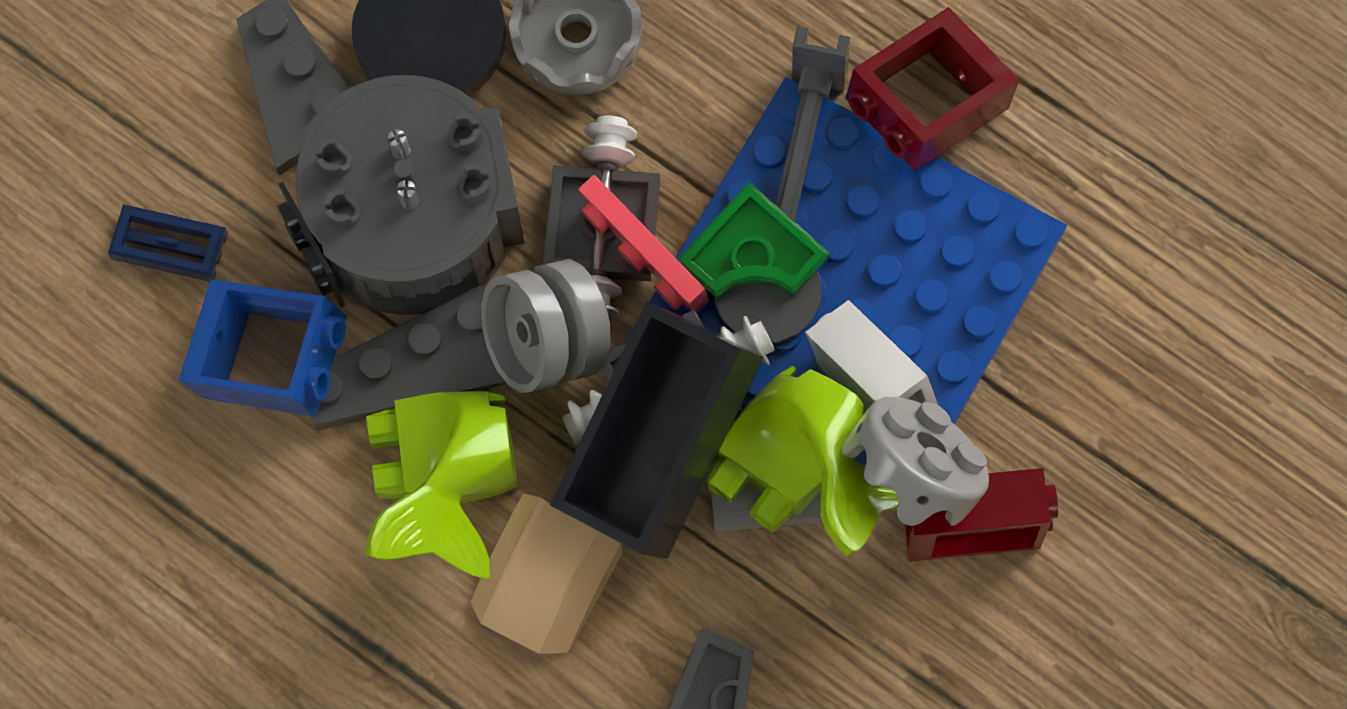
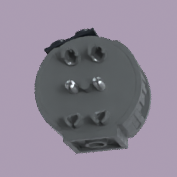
(402, 195)

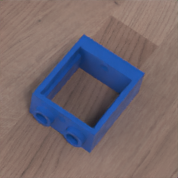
(220, 334)

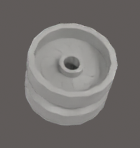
(545, 325)

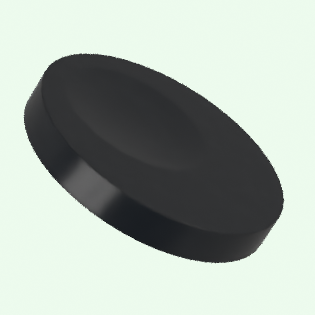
(431, 39)

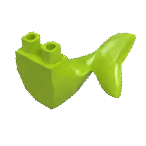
(791, 451)
(451, 454)

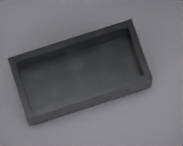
(656, 431)

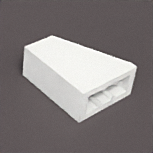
(865, 359)

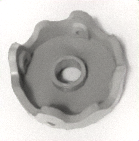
(570, 66)
(919, 455)

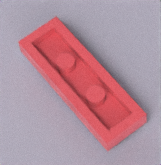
(641, 247)

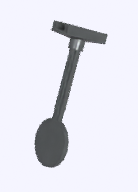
(782, 315)

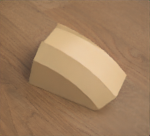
(544, 577)

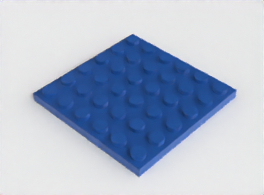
(918, 252)

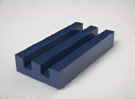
(210, 254)

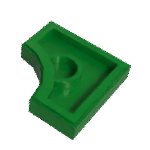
(753, 245)

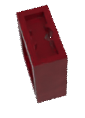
(966, 60)
(1007, 518)

